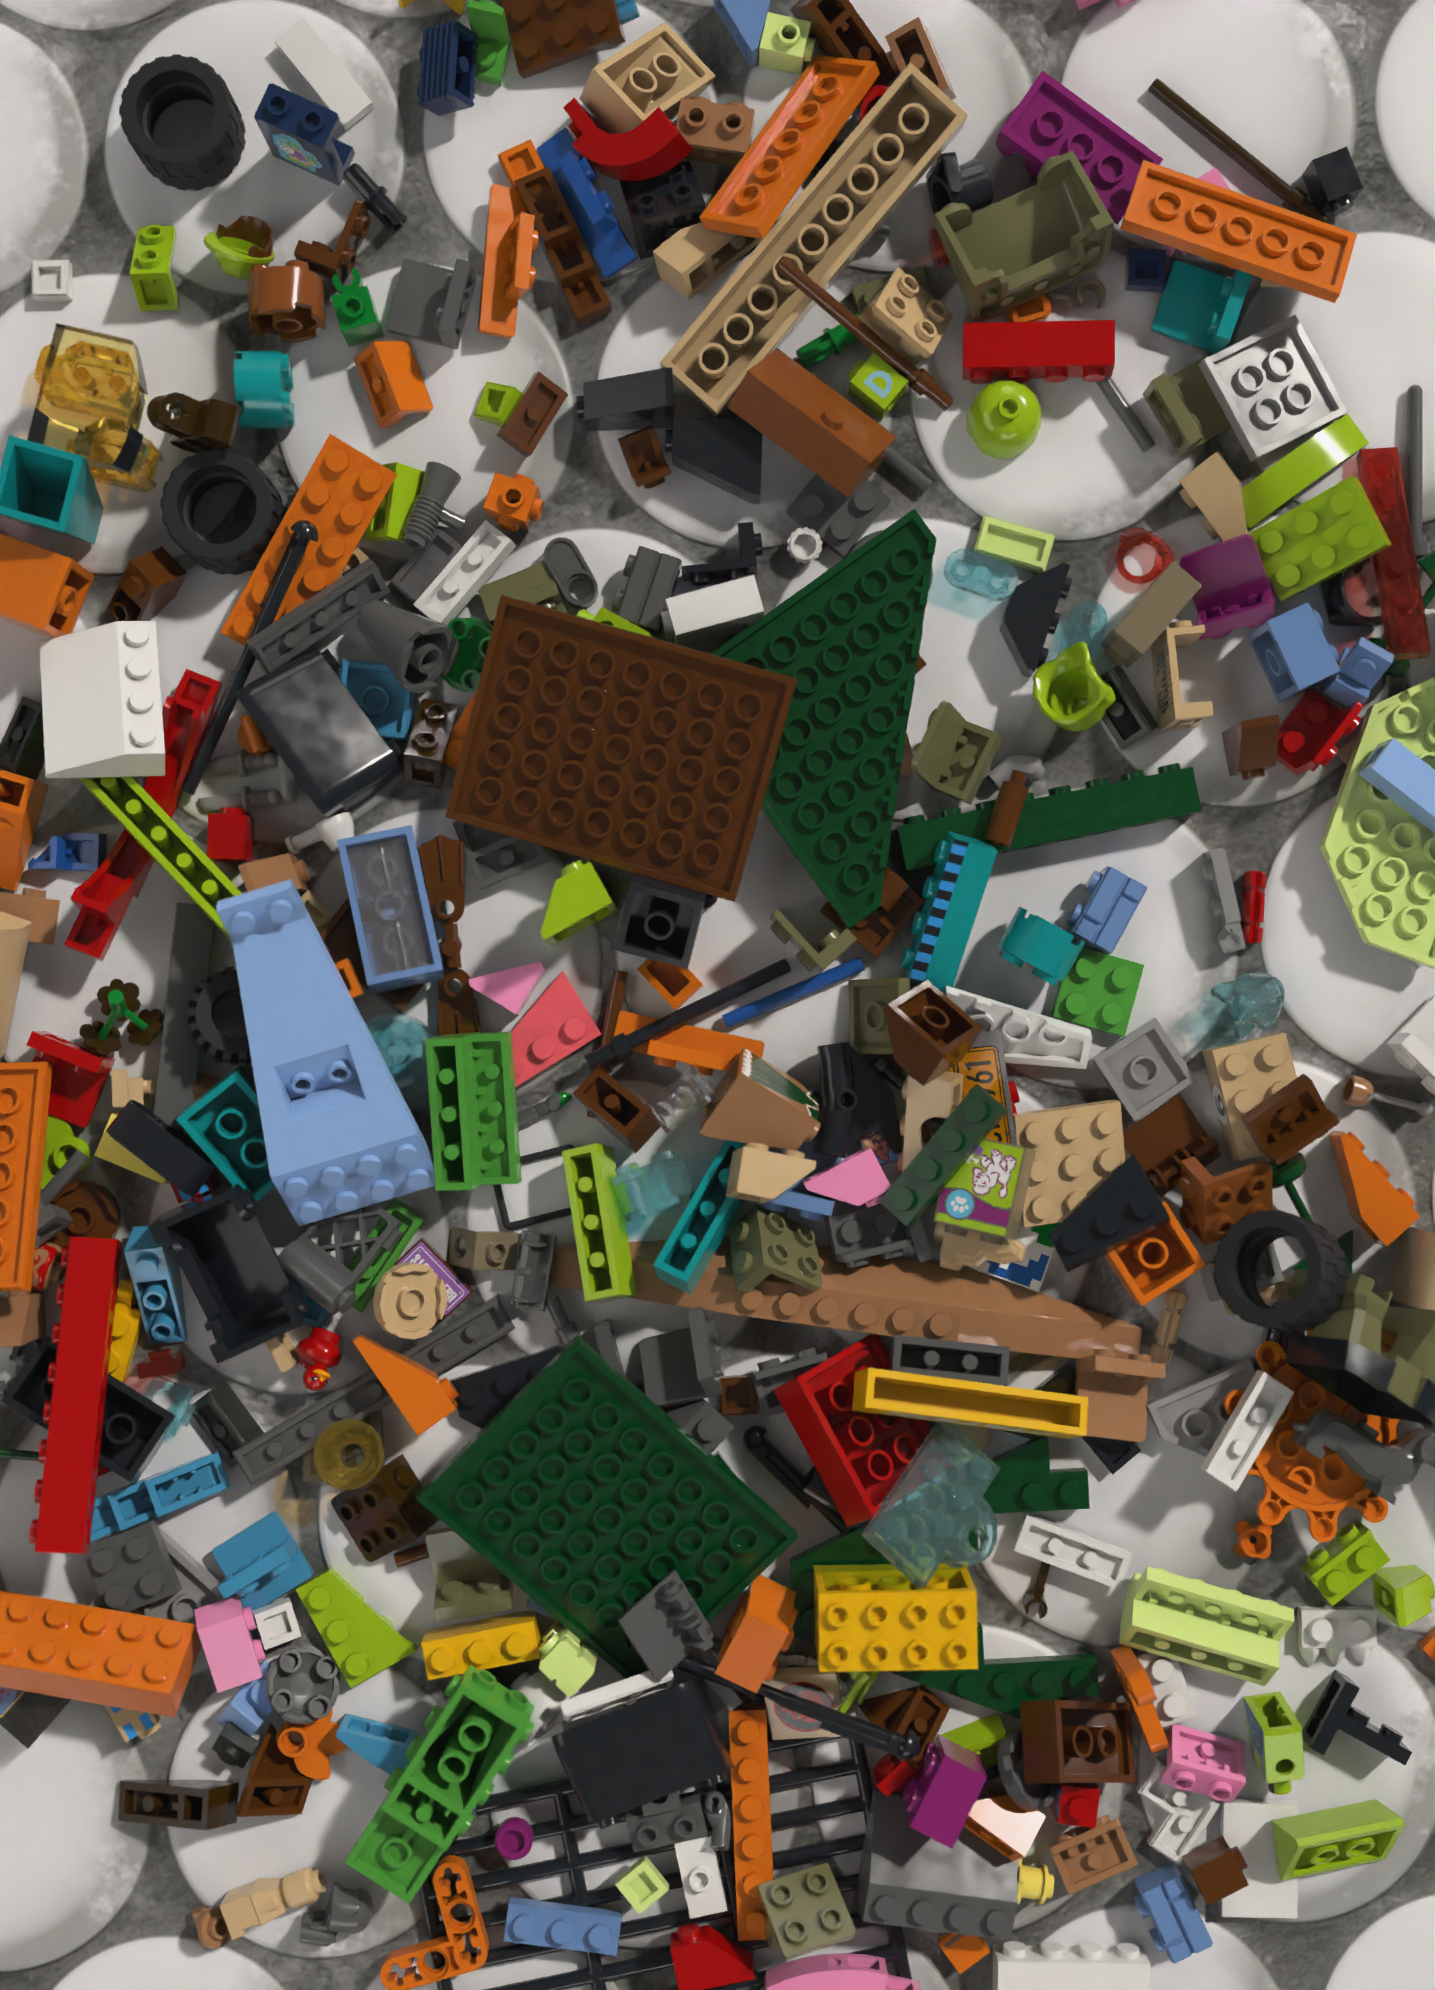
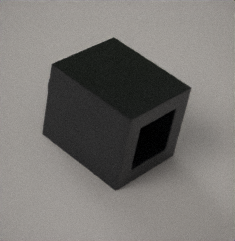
(1333, 181)

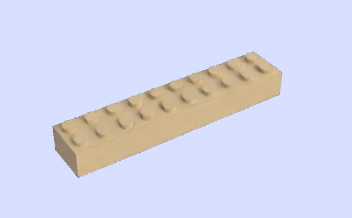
(817, 235)

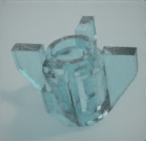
(1252, 1001)

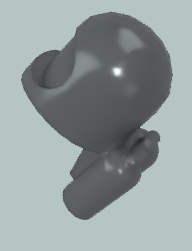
(345, 1912)

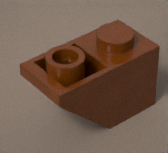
(147, 586)

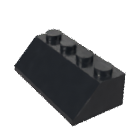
(131, 1421)

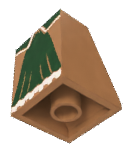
(761, 1106)

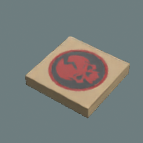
(809, 1684)

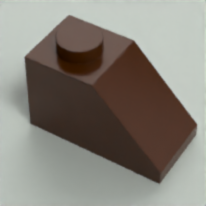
(1251, 747)
(617, 1109)

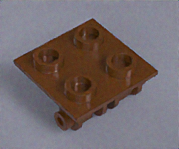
(1166, 1139)

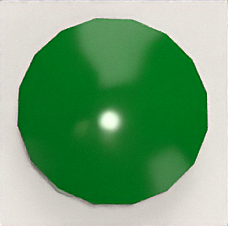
(473, 642)

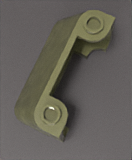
(1027, 240)

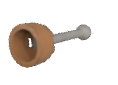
(1360, 1092)

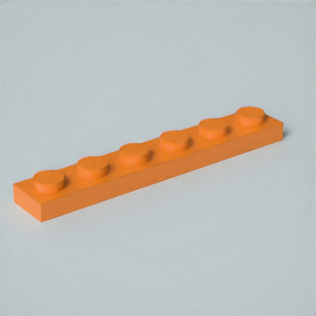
(750, 1816)

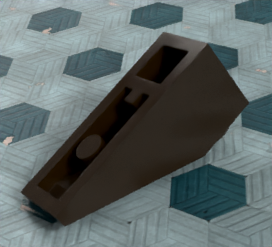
(179, 1803)

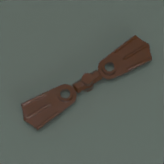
(444, 879)

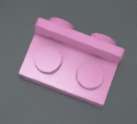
(1204, 1763)

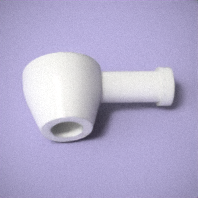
(328, 830)

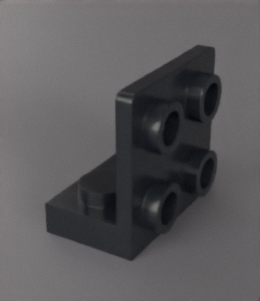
(662, 206)

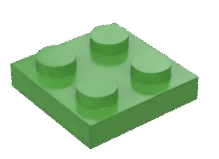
(1098, 992)

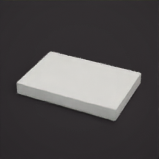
(1249, 1827)

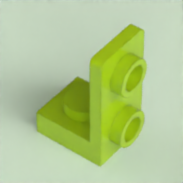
(152, 266)

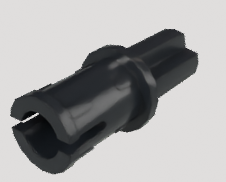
(374, 198)

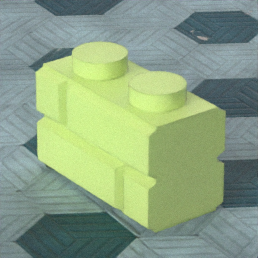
(566, 1659)

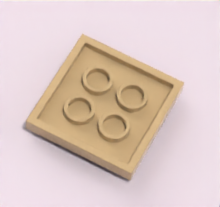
(1073, 1156)

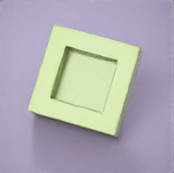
(642, 1884)

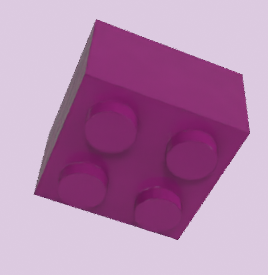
(943, 1790)

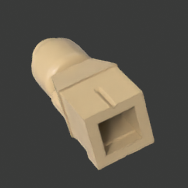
(269, 1898)

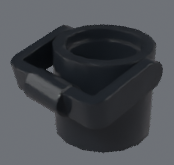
(958, 183)

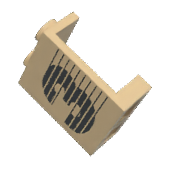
(1170, 709)

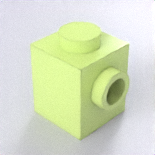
(786, 43)

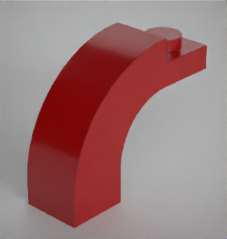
(631, 155)

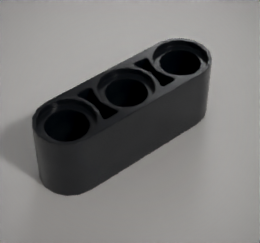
(161, 1147)

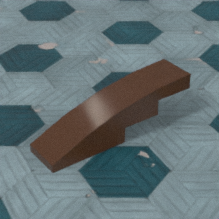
(563, 246)

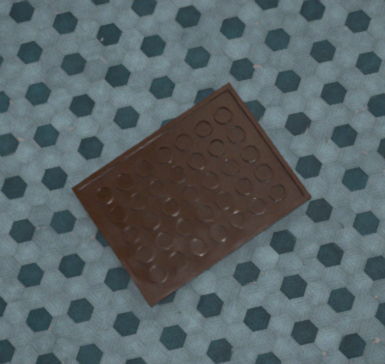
(620, 747)

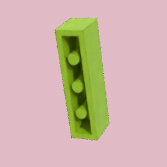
(598, 1224)

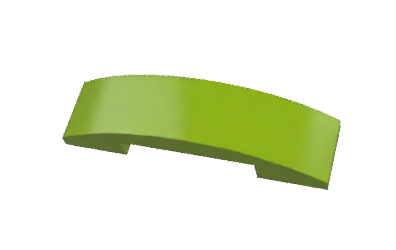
(1301, 468)

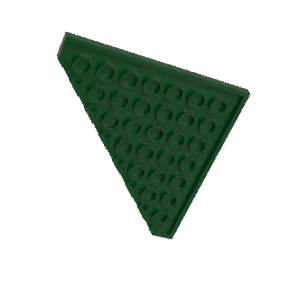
(841, 752)

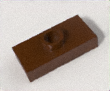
(532, 414)

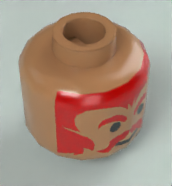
(47, 1266)

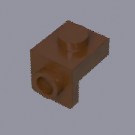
(644, 457)

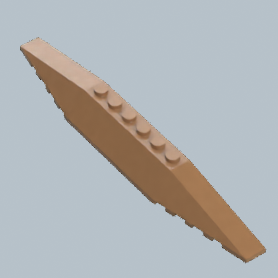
(886, 1300)

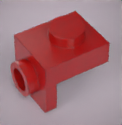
(893, 1773)

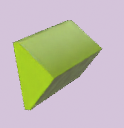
(1334, 1838)

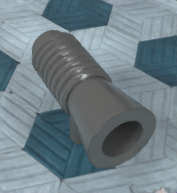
(429, 507)

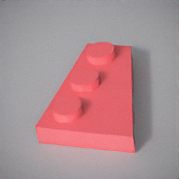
(551, 1030)

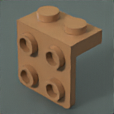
(1116, 1393)

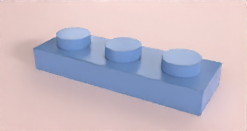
(563, 1926)

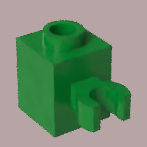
(356, 311)

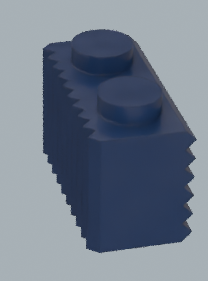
(447, 68)

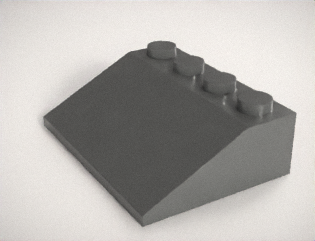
(928, 1886)

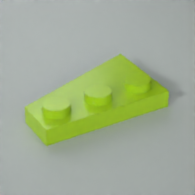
(352, 1630)

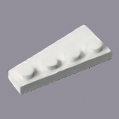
(1026, 1034)

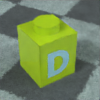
(876, 385)

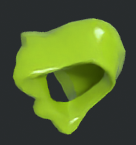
(1072, 690)

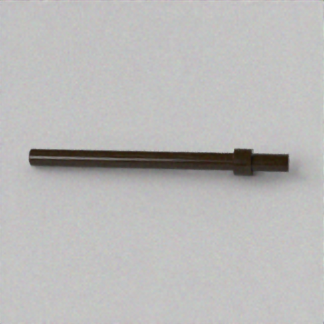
(1293, 198)

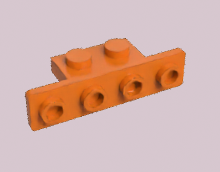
(506, 261)
(688, 1044)

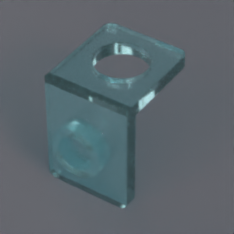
(182, 1408)

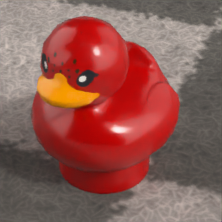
(316, 1355)

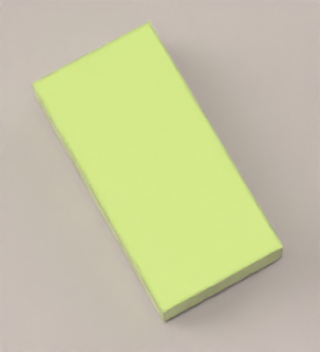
(1014, 544)

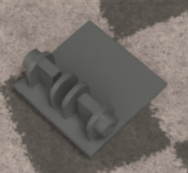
(666, 1626)

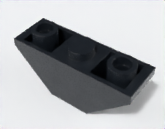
(1032, 616)

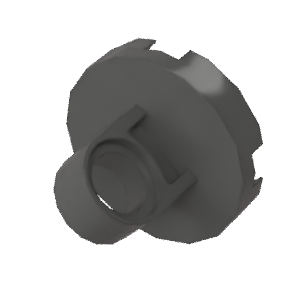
(1008, 1777)

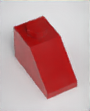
(708, 1958)

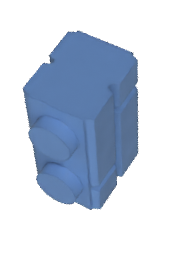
(1106, 910)
(1173, 1912)

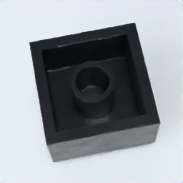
(660, 921)

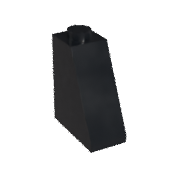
(628, 401)
(719, 452)

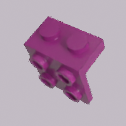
(1233, 586)

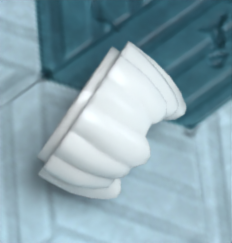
(804, 545)

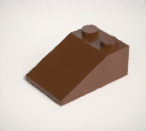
(1077, 1742)

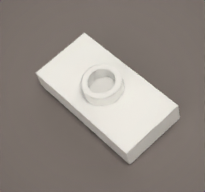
(700, 1877)

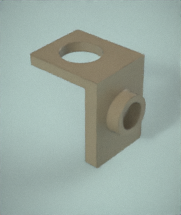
(484, 1249)

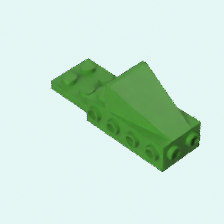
(442, 1781)

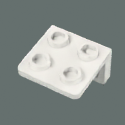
(1416, 1044)

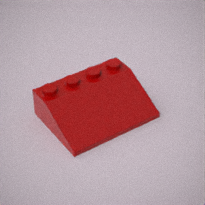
(852, 1450)

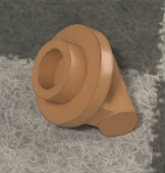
(210, 1927)

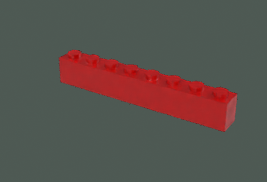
(77, 1396)

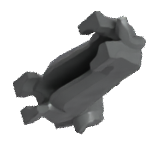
(1357, 1446)

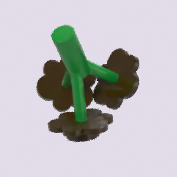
(117, 1003)

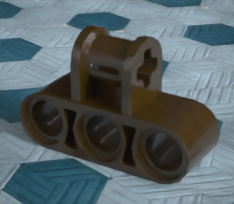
(195, 423)

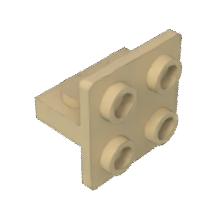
(907, 317)

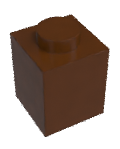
(1217, 1870)

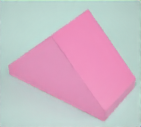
(510, 987)

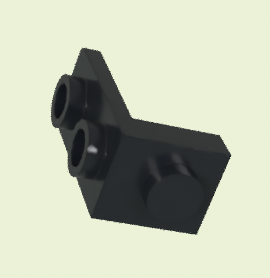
(749, 547)

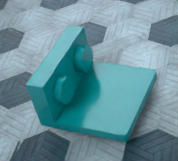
(1200, 306)

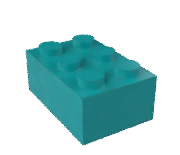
(230, 1131)

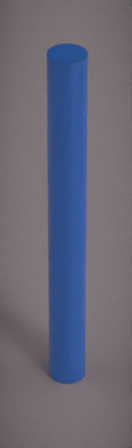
(793, 992)

